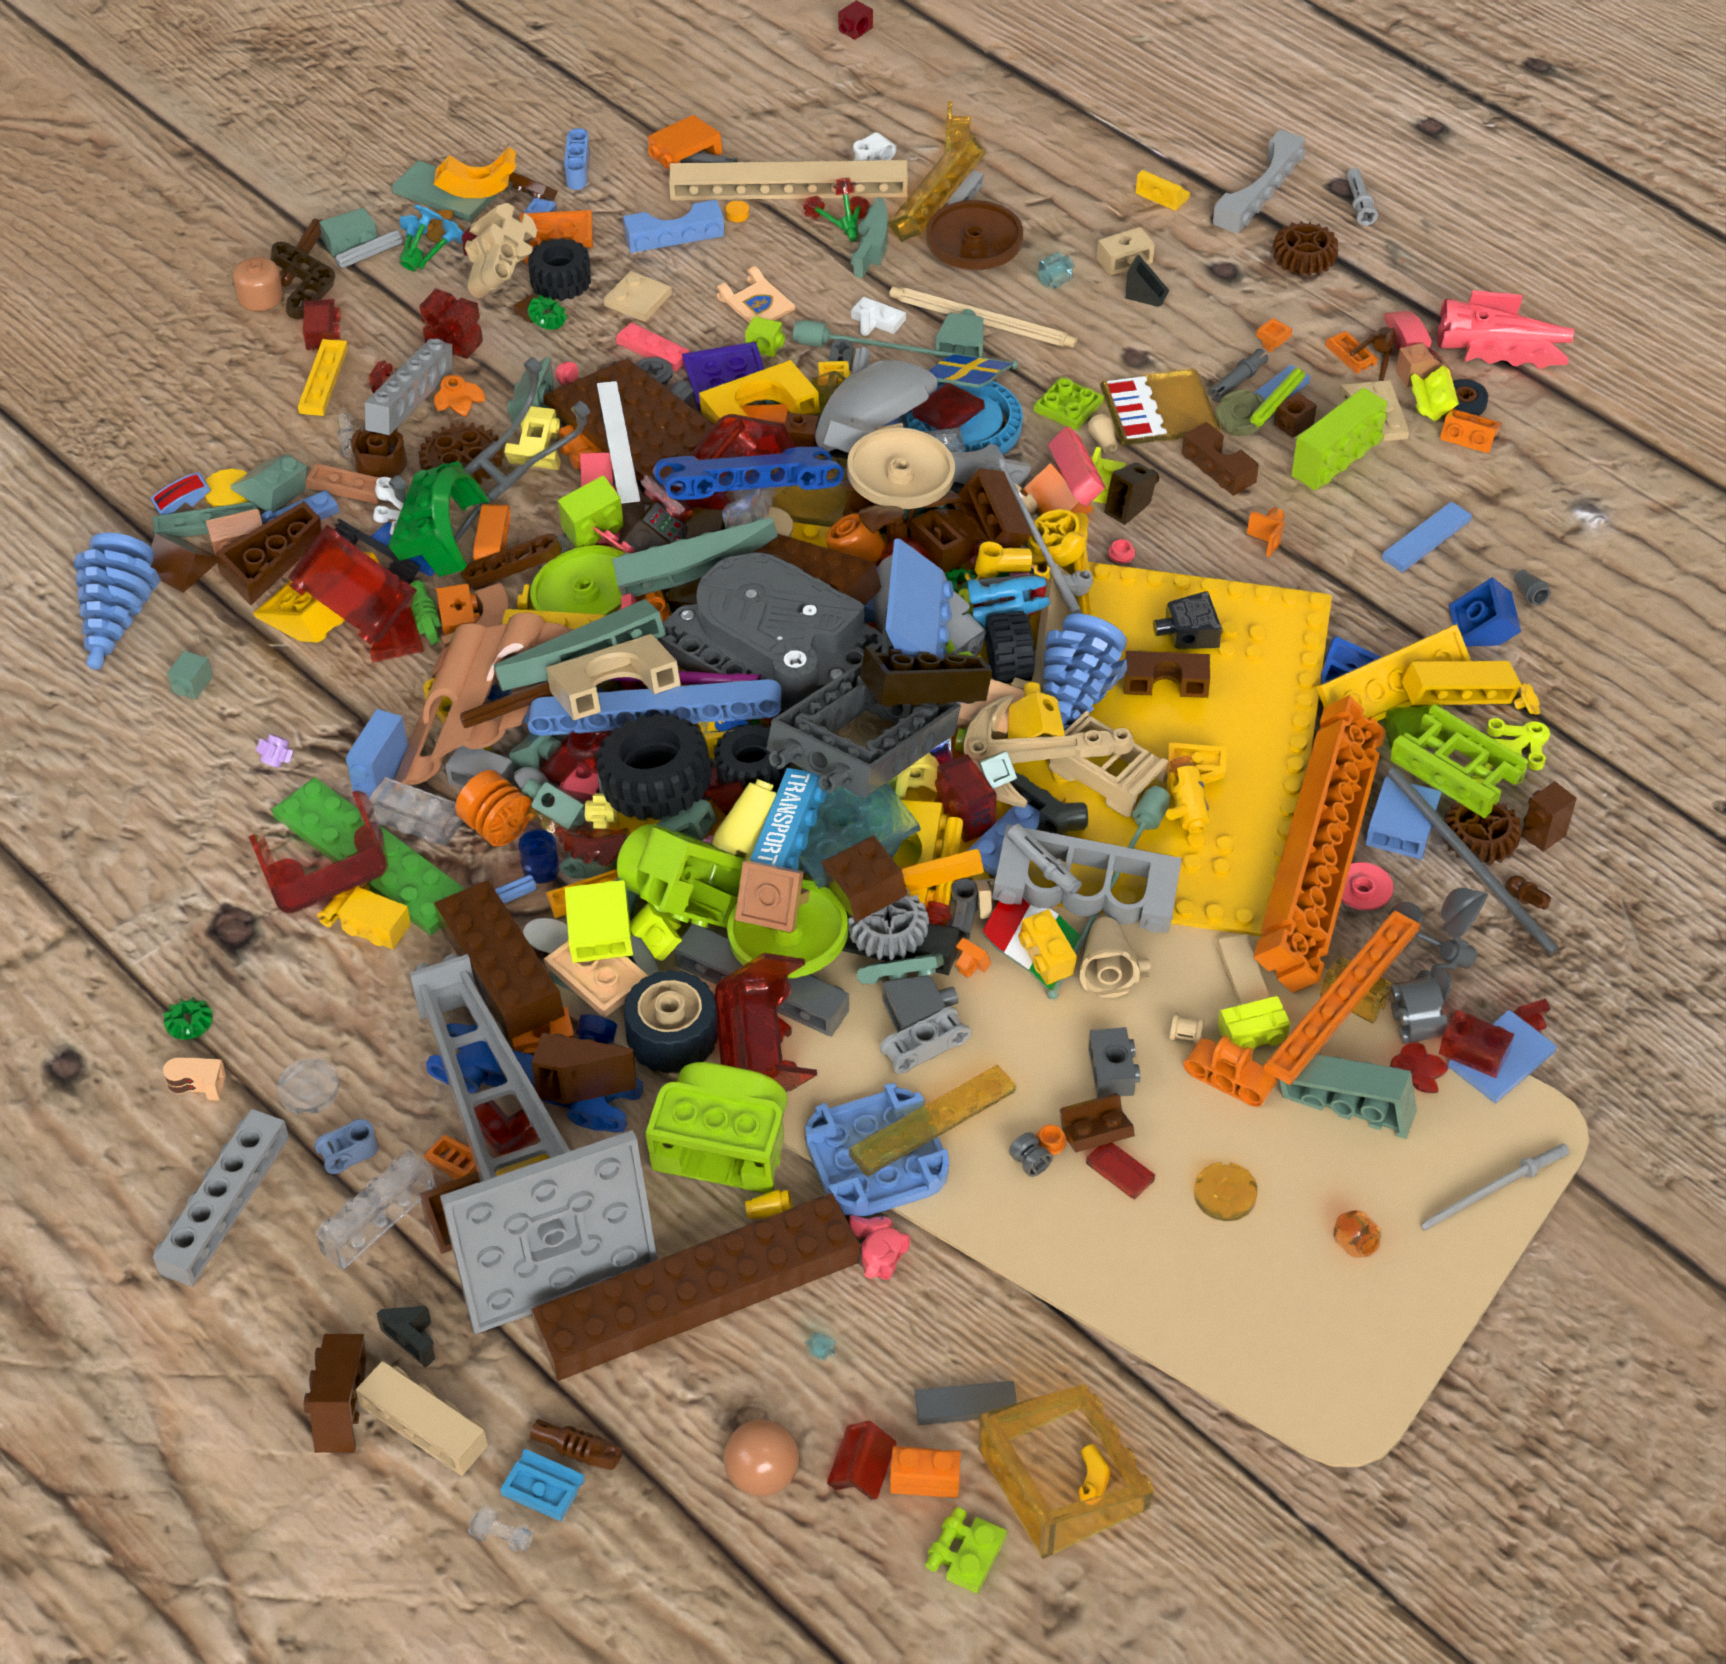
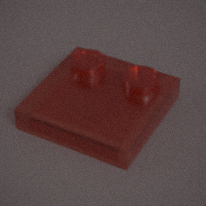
(948, 408)

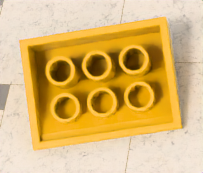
(299, 615)

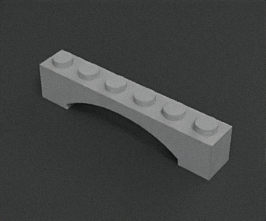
(1237, 209)

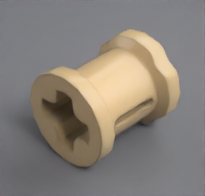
(1186, 1028)

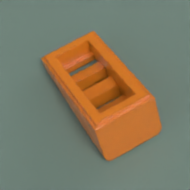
(445, 1164)

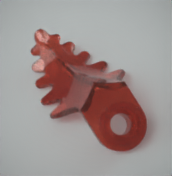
(600, 845)

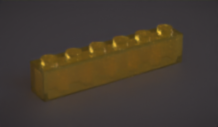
(936, 188)

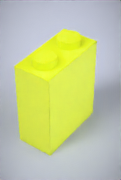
(598, 921)

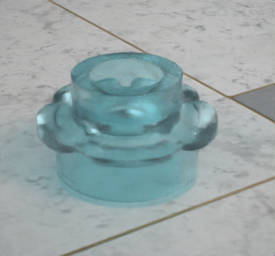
(820, 1345)

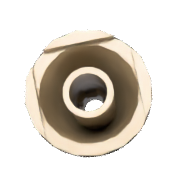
(1108, 960)

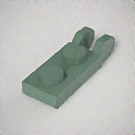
(898, 968)

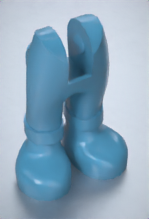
(1013, 587)

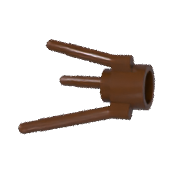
(1382, 342)

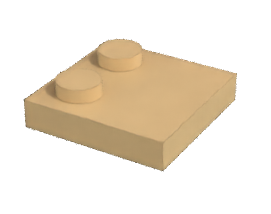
(637, 296)

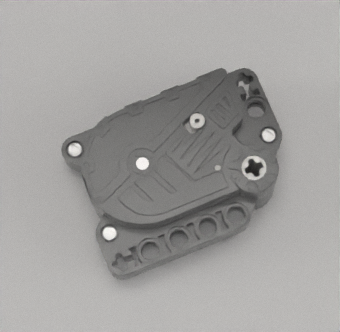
(769, 622)

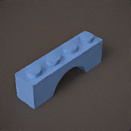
(648, 233)

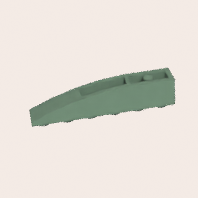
(688, 559)
(616, 628)

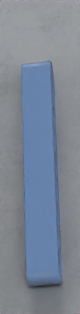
(694, 703)

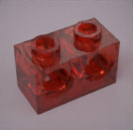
(1476, 1043)

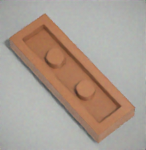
(343, 483)

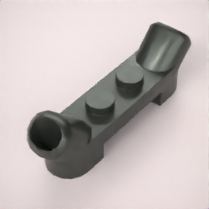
(1054, 815)

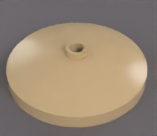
(900, 468)

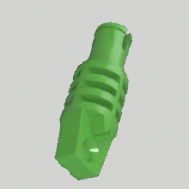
(425, 613)

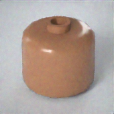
(258, 284)

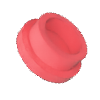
(567, 373)
(1121, 551)

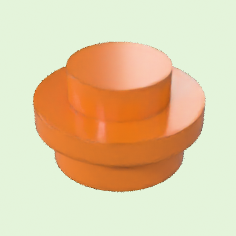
(1052, 1138)

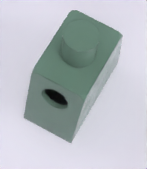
(961, 334)
(567, 809)

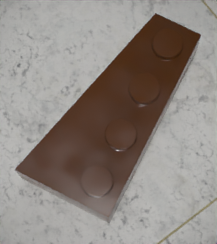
(269, 551)

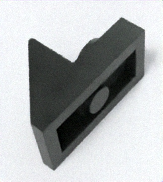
(407, 1329)

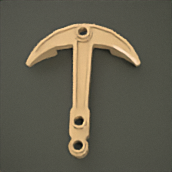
(980, 745)

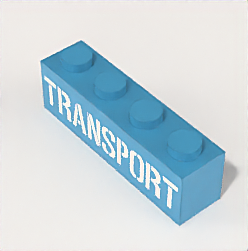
(790, 820)

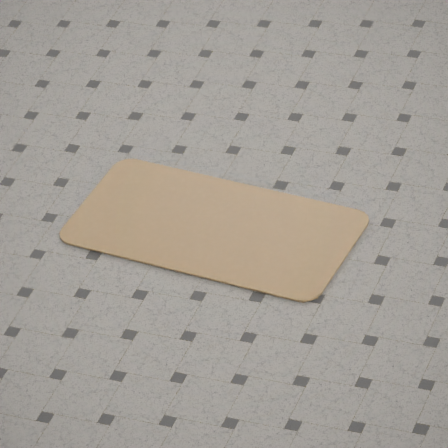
(1242, 1309)

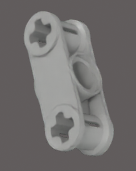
(940, 1030)

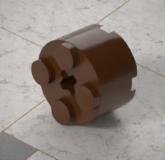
(379, 453)

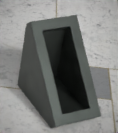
(1144, 284)

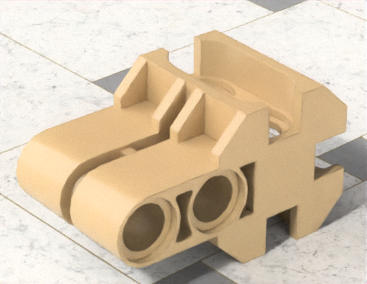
(497, 248)

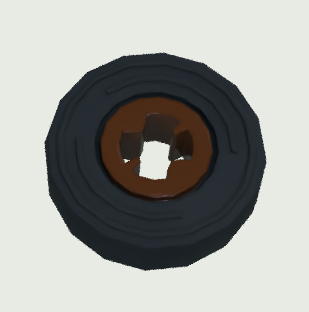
(1475, 396)

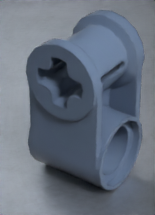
(347, 1146)

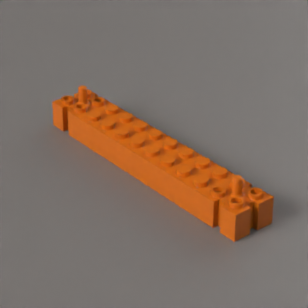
(1320, 846)

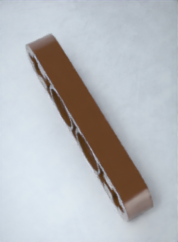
(476, 572)

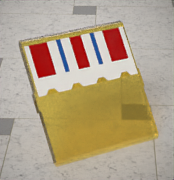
(1157, 406)

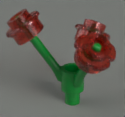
(854, 208)

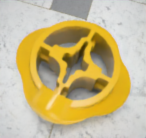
(1063, 535)

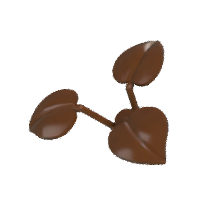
(877, 516)

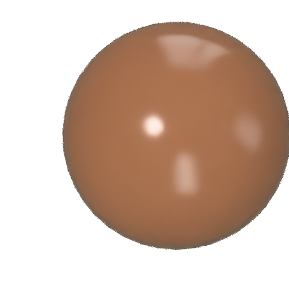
(761, 1457)

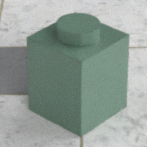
(190, 675)

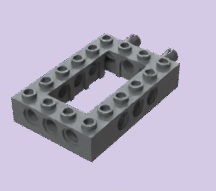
(808, 738)

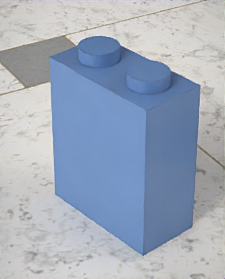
(377, 752)
(1398, 823)

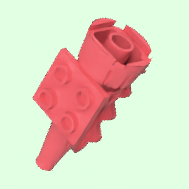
(1496, 332)

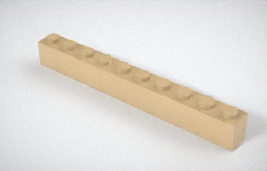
(786, 179)

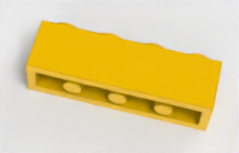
(1461, 682)

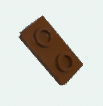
(1095, 1122)

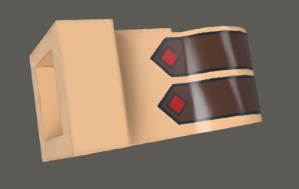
(195, 1076)

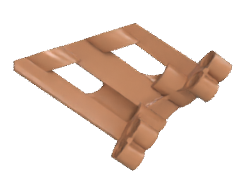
(466, 676)

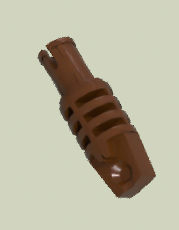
(577, 1444)

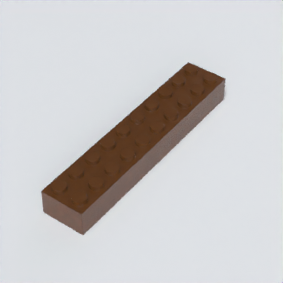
(695, 1286)

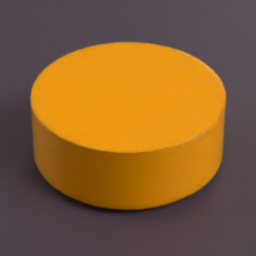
(737, 211)

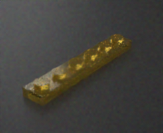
(932, 1120)

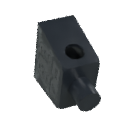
(1191, 623)

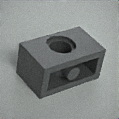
(1108, 1047)

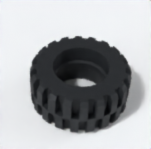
(660, 789)

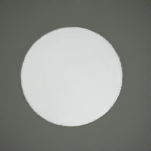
(546, 934)

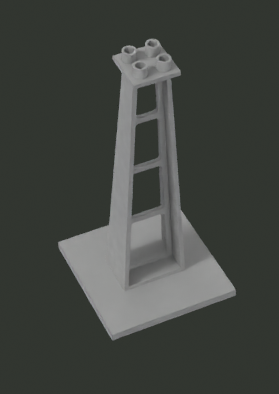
(545, 1224)

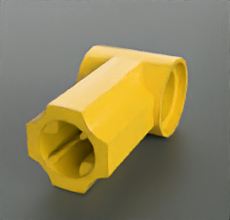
(995, 559)

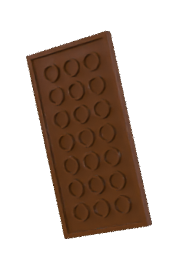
(654, 417)

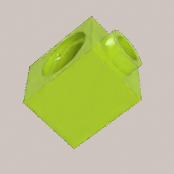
(766, 334)

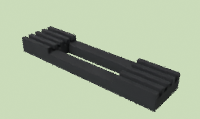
(404, 569)

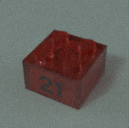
(966, 796)

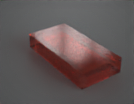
(1120, 1169)

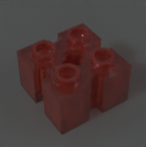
(452, 322)

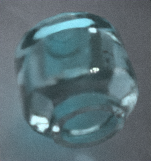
(1055, 270)

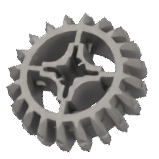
(906, 931)

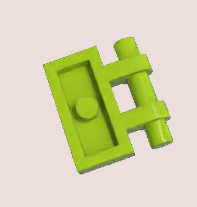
(976, 1554)

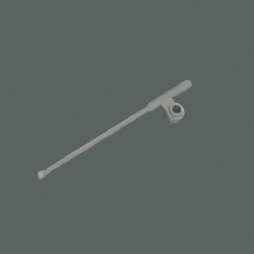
(1077, 583)

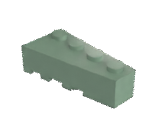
(1358, 1090)

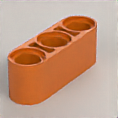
(491, 530)

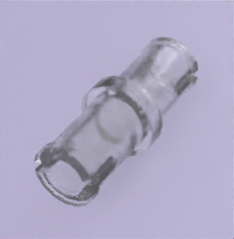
(345, 433)

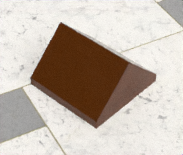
(180, 561)
(434, 1211)

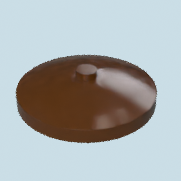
(974, 235)

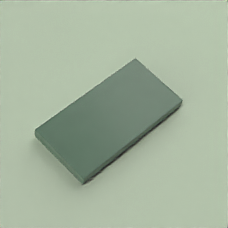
(419, 187)

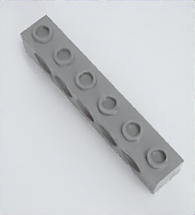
(408, 387)
(187, 1263)

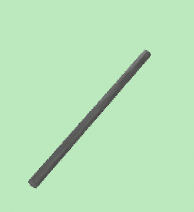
(1471, 859)

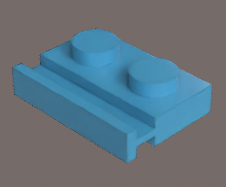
(542, 1485)

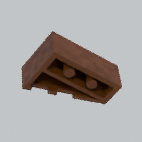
(993, 509)
(333, 1395)

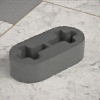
(842, 345)

